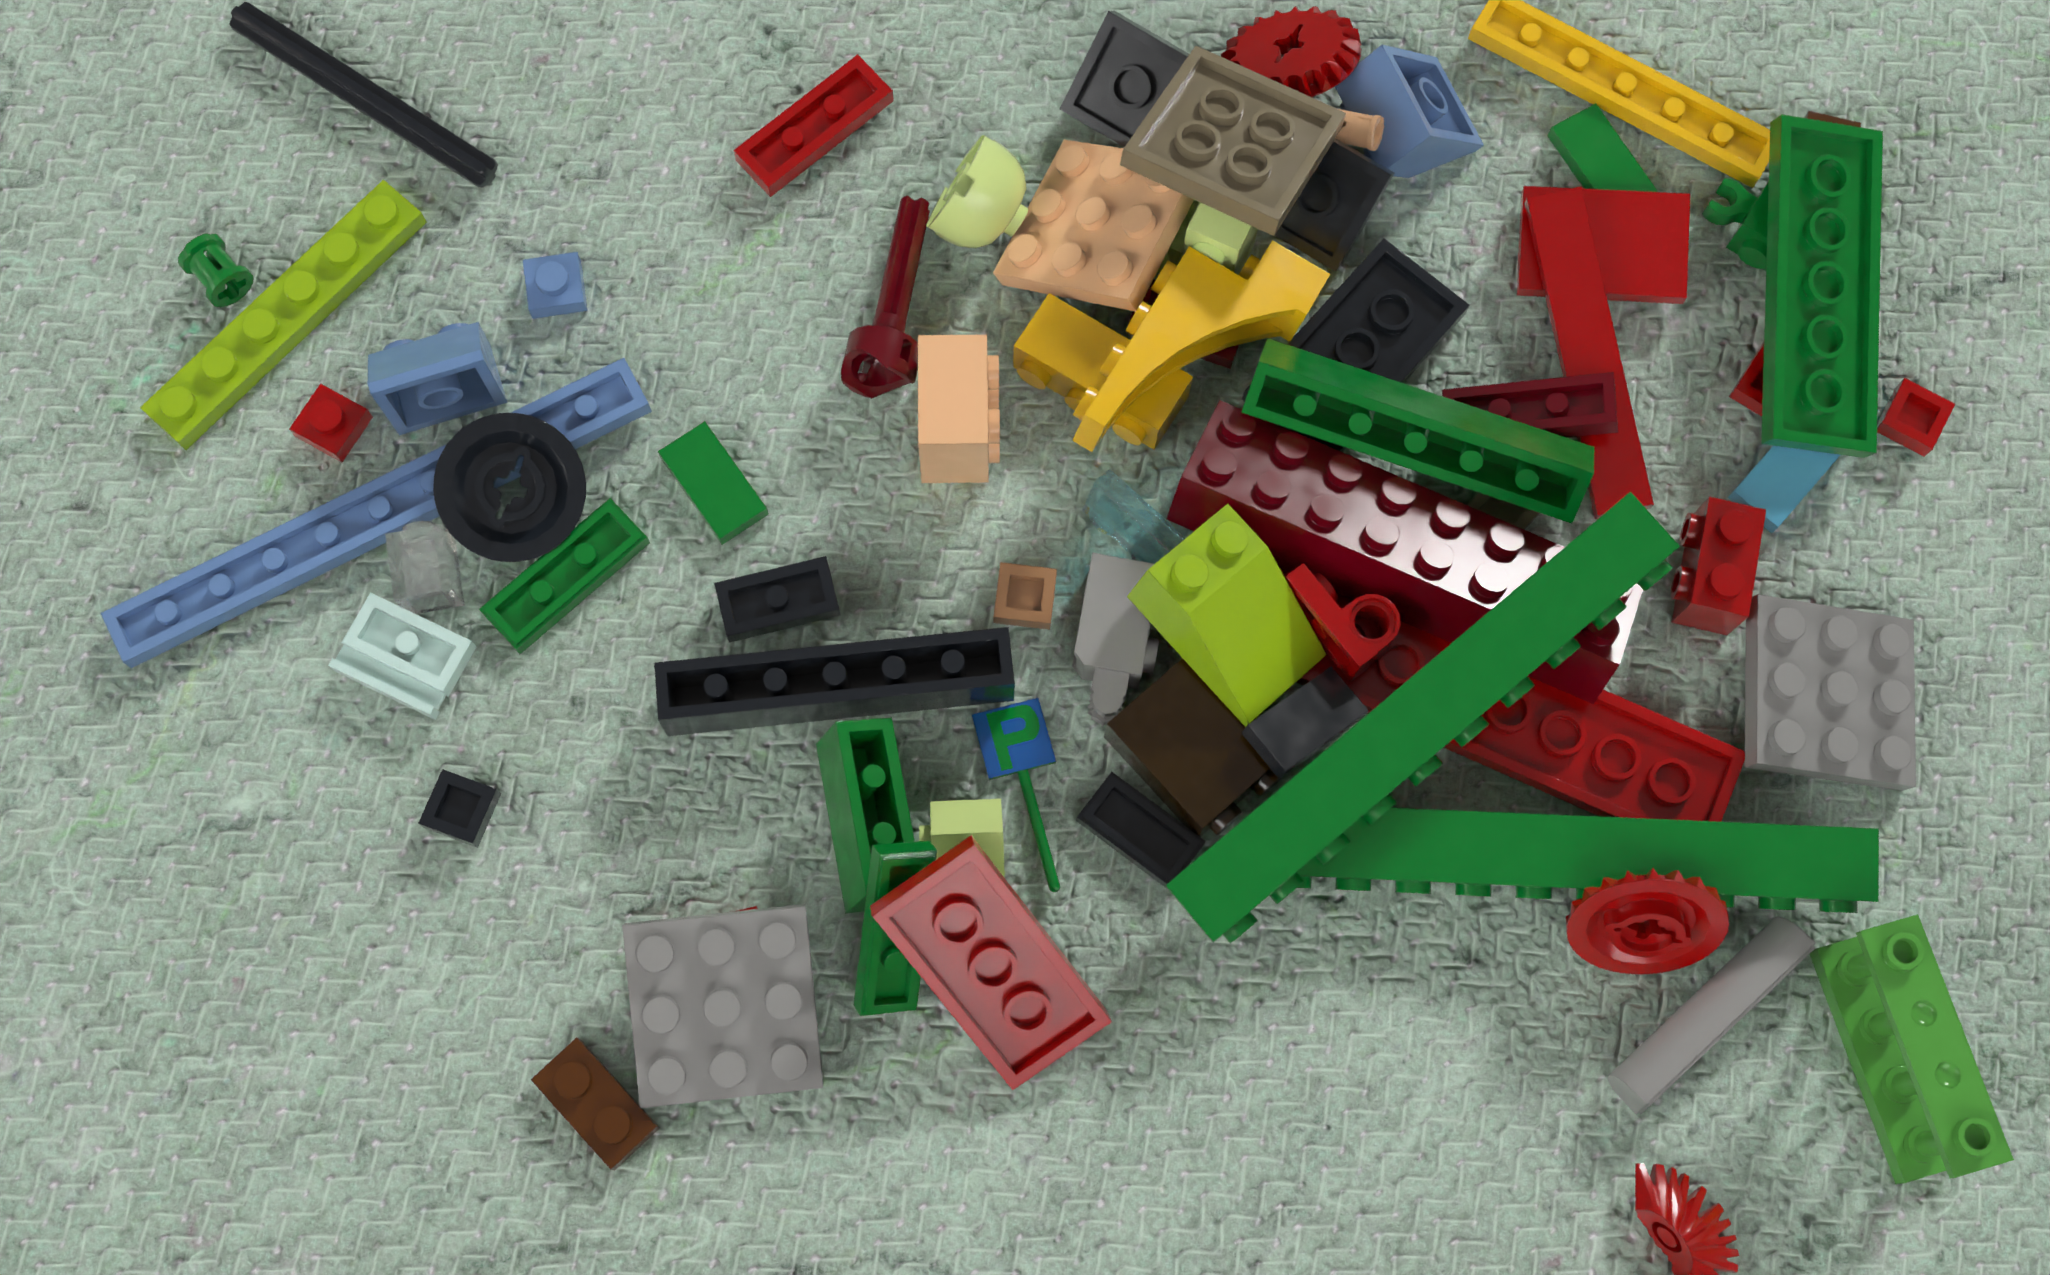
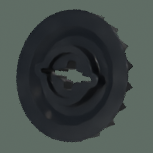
(492, 450)

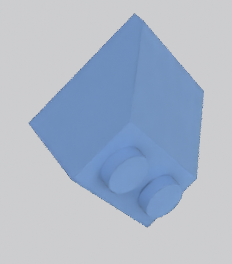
(1419, 110)
(435, 377)

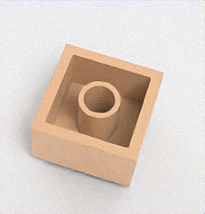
(957, 408)

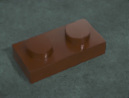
(595, 1104)

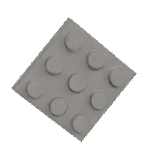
(1830, 693)
(722, 1005)

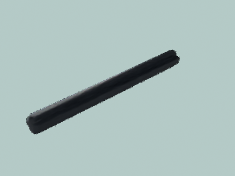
(363, 94)

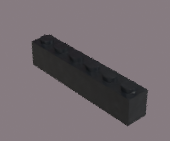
(834, 681)

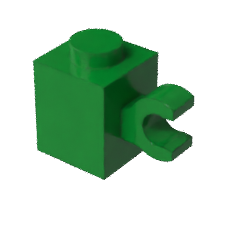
(1751, 212)

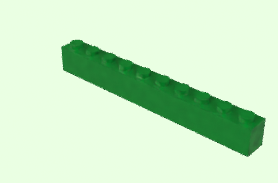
(1423, 717)
(1579, 851)

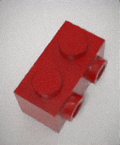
(1717, 565)

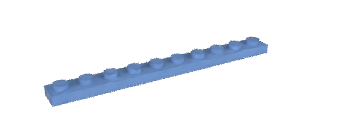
(342, 528)

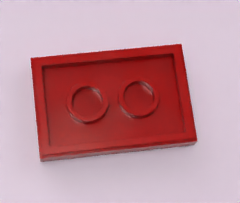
(1637, 240)

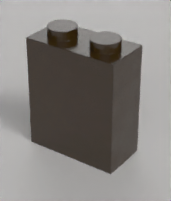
(1190, 750)

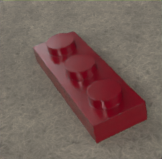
(1558, 405)

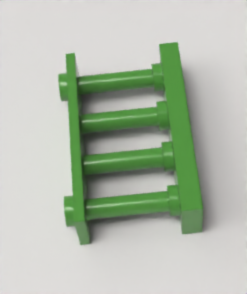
(1910, 1053)

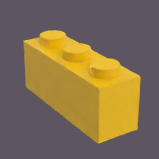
(1066, 353)

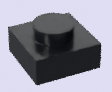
(459, 808)

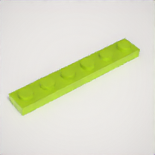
(283, 315)

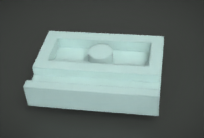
(402, 655)

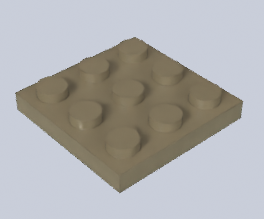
(1233, 140)

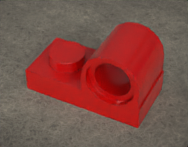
(1336, 626)

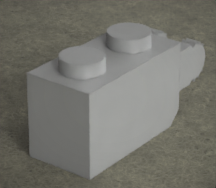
(1112, 635)

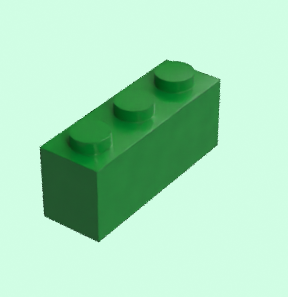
(862, 798)

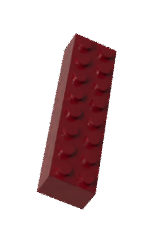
(1380, 536)

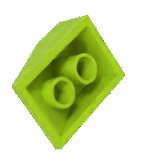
(1230, 614)

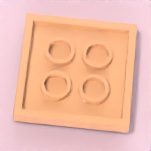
(1093, 230)

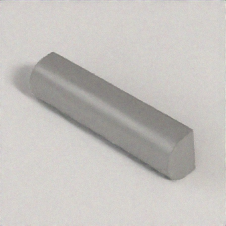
(1710, 1013)

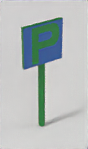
(1011, 743)

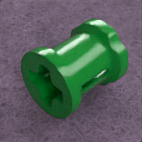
(215, 270)

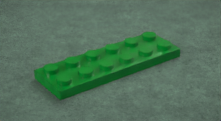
(1822, 287)

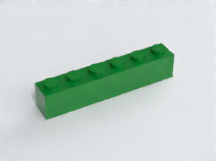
(1420, 430)

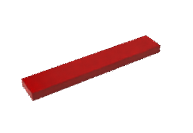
(1586, 336)

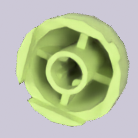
(981, 198)

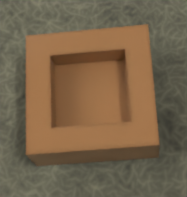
(1025, 595)

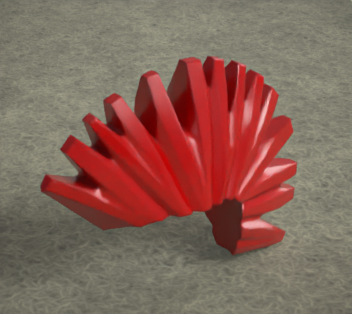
(1676, 1226)

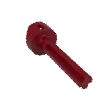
(884, 348)

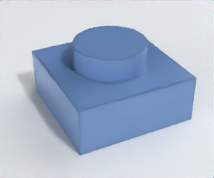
(554, 285)

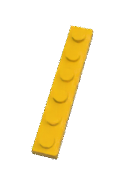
(1624, 88)

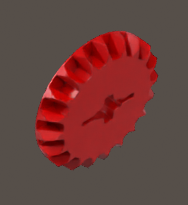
(1316, 49)
(1647, 923)

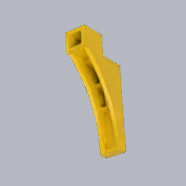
(1195, 315)

